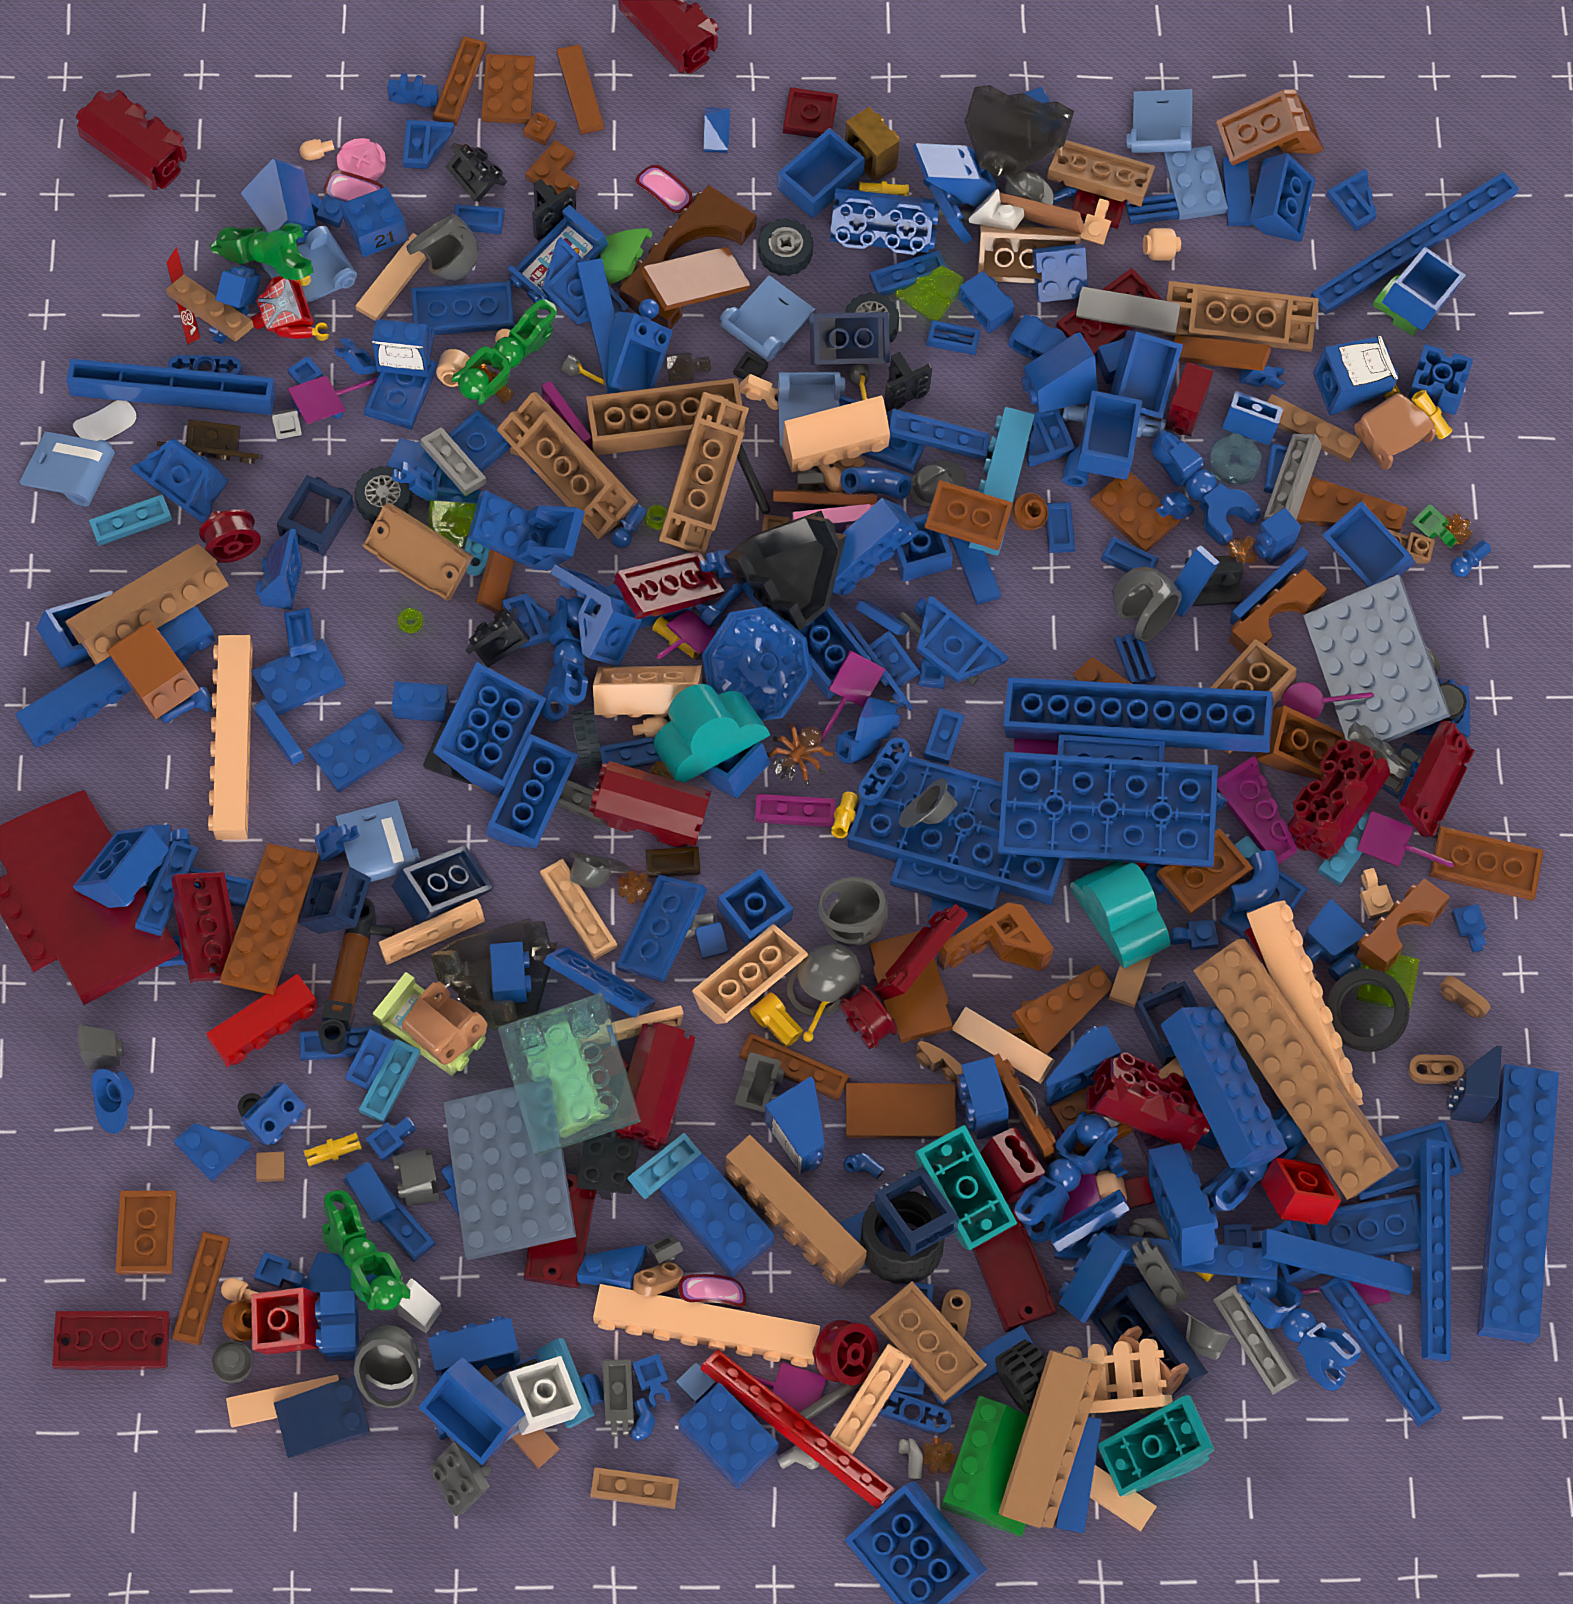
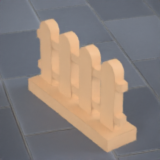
(1125, 1377)

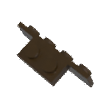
(216, 439)

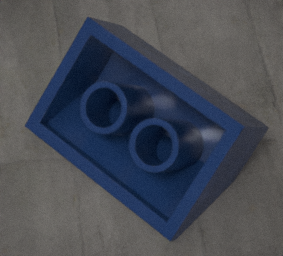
(1476, 1089)

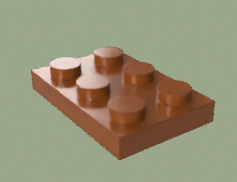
(508, 88)
(1133, 512)
(969, 515)
(1199, 885)
(146, 1232)

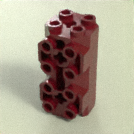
(675, 30)
(130, 140)
(1337, 800)
(651, 803)
(657, 1080)
(1138, 1098)

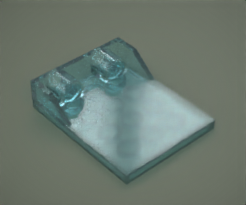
(569, 1074)

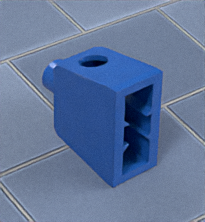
(1332, 934)

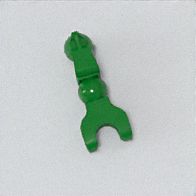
(273, 248)
(506, 354)
(348, 1238)

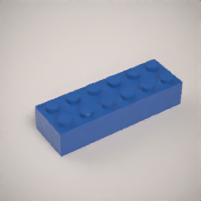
(827, 644)
(1223, 1086)

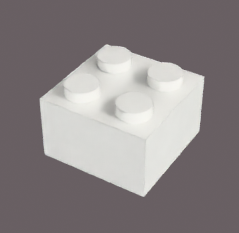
(542, 1394)

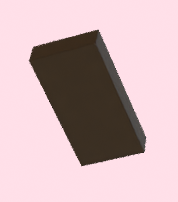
(673, 862)

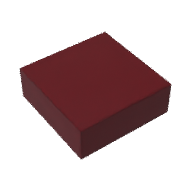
(1138, 1192)

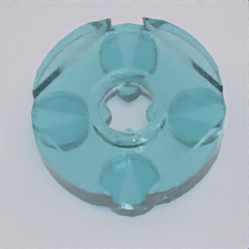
(1235, 446)

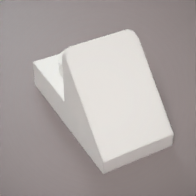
(997, 215)

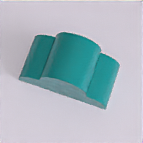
(706, 730)
(1123, 911)
(967, 1186)
(1157, 1447)

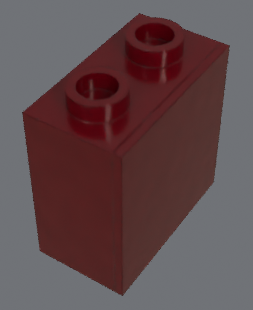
(1189, 399)
(1011, 1164)

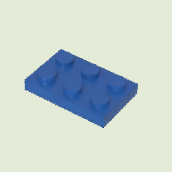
(298, 679)
(355, 749)

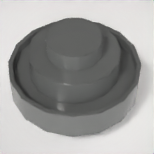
(232, 1362)

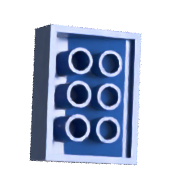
(488, 728)
(915, 1550)

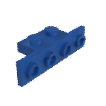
(891, 656)

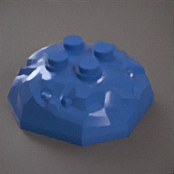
(760, 659)

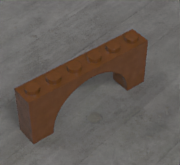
(708, 216)

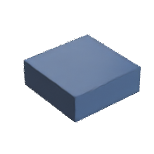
(695, 1383)

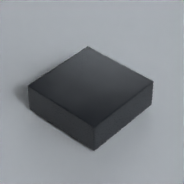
(750, 365)

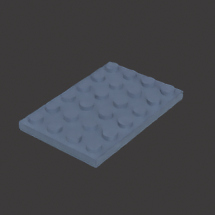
(1377, 647)
(502, 1188)

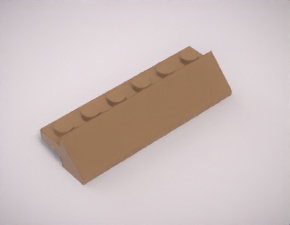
(1244, 315)
(567, 465)
(704, 474)
(152, 597)
(1051, 1439)

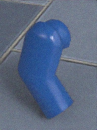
(863, 1162)
(645, 1422)

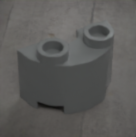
(759, 1082)
(417, 1176)

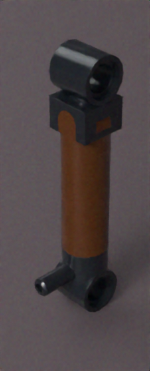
(339, 1008)

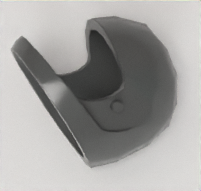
(449, 248)
(1148, 597)
(857, 913)
(826, 975)
(389, 1361)

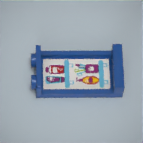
(577, 232)

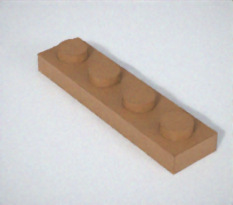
(204, 305)
(1333, 439)

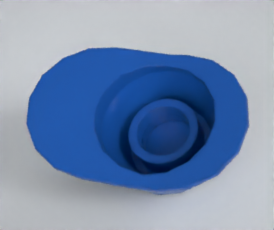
(111, 1097)

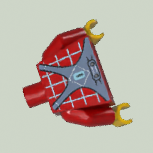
(286, 310)

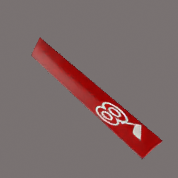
(187, 317)

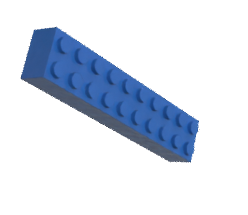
(1138, 711)
(1518, 1204)

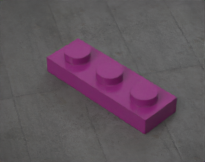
(558, 404)
(795, 810)

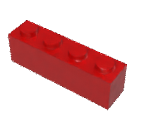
(262, 1020)

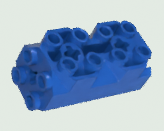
(884, 221)

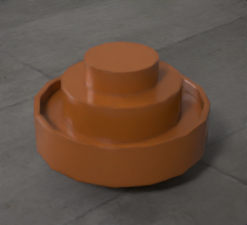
(1029, 511)
(238, 1320)

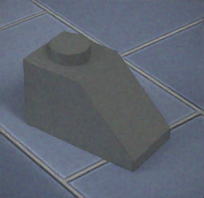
(99, 1047)

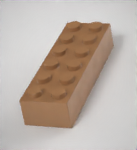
(650, 416)
(794, 1212)

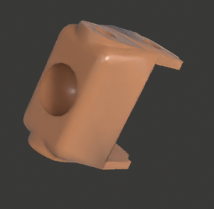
(1393, 428)
(443, 1024)
(1173, 1377)

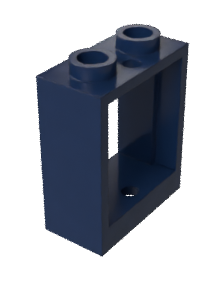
(306, 537)
(347, 905)
(1150, 1001)
(926, 1234)

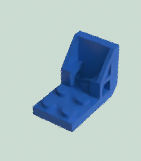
(529, 537)
(604, 634)

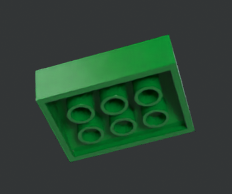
(986, 1465)

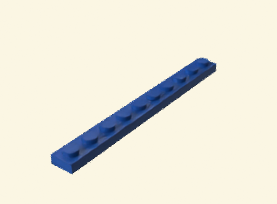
(1410, 244)

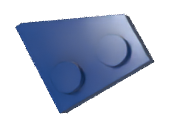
(532, 618)

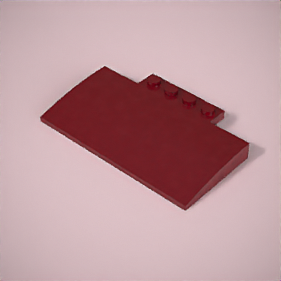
(53, 921)

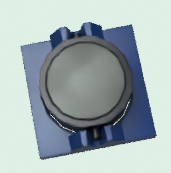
(1458, 705)

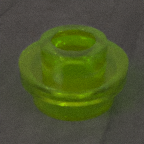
(655, 510)
(407, 614)

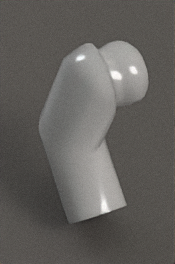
(701, 920)
(1151, 1225)
(797, 1455)
(915, 1457)

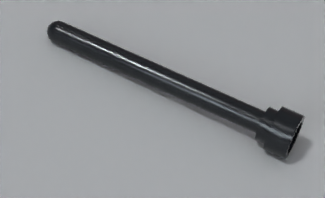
(753, 481)

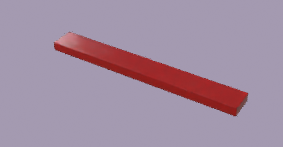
(797, 1429)

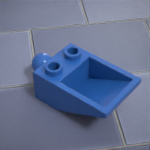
(955, 171)
(637, 353)

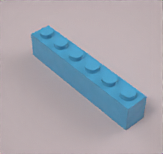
(1006, 460)

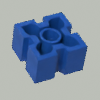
(1441, 377)
(339, 1324)

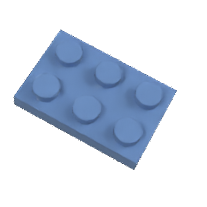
(1195, 182)

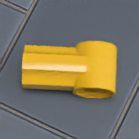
(773, 1015)

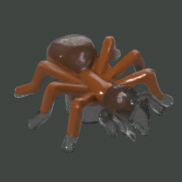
(800, 753)

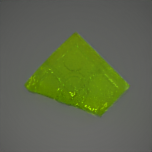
(932, 293)
(451, 519)

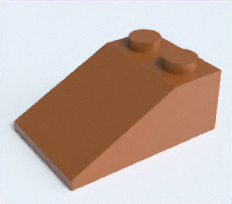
(152, 670)
(1298, 743)

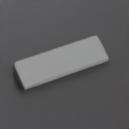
(1128, 310)
(1294, 475)
(1257, 1341)

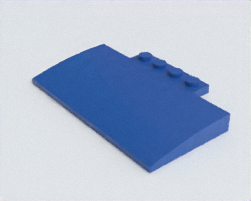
(1108, 804)
(958, 855)

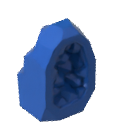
(852, 751)

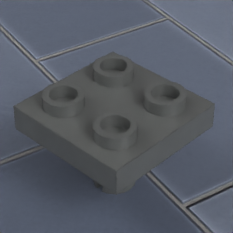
(460, 1478)

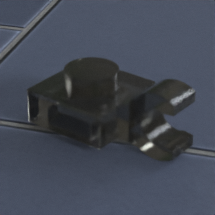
(682, 366)

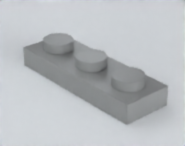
(453, 461)

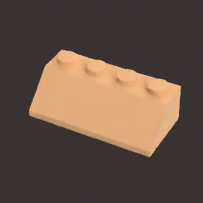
(836, 434)
(641, 689)
(748, 975)

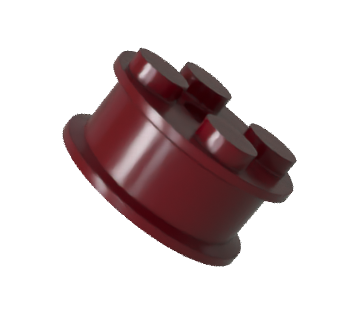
(230, 535)
(868, 1017)
(845, 1352)

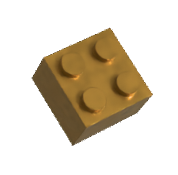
(874, 141)

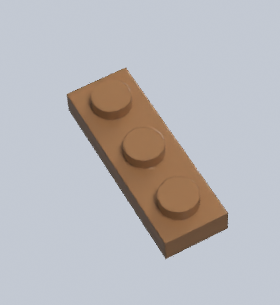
(634, 1488)

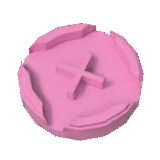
(362, 158)

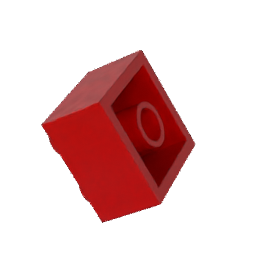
(1300, 1191)
(284, 1321)

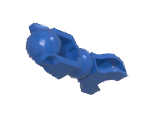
(1217, 502)
(568, 673)
(1064, 1174)
(1233, 1184)
(1318, 1343)

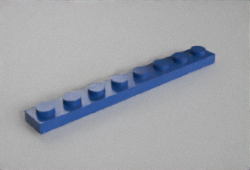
(1435, 1250)
(1227, 1259)

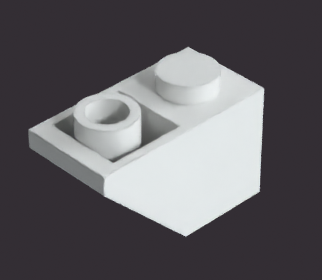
(420, 1309)

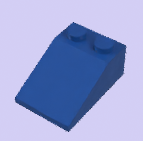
(281, 573)
(58, 634)
(739, 770)
(1080, 1063)

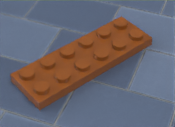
(269, 919)

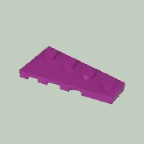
(1256, 810)

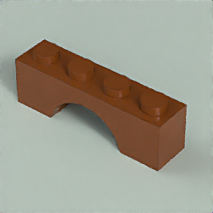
(1298, 595)
(1421, 907)

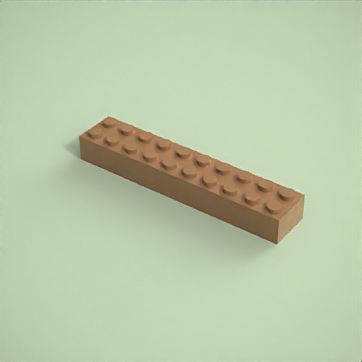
(1296, 1068)

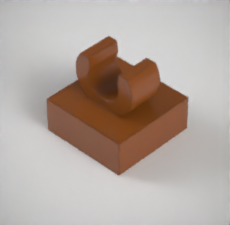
(539, 128)

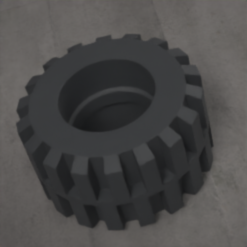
(1021, 1372)

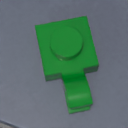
(1433, 524)

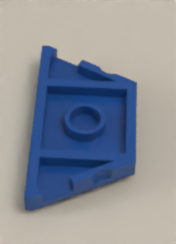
(564, 286)
(180, 477)
(955, 645)

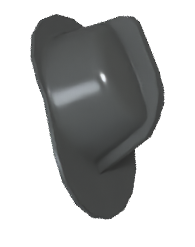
(1030, 186)
(927, 479)
(930, 806)
(594, 870)
(1205, 1339)

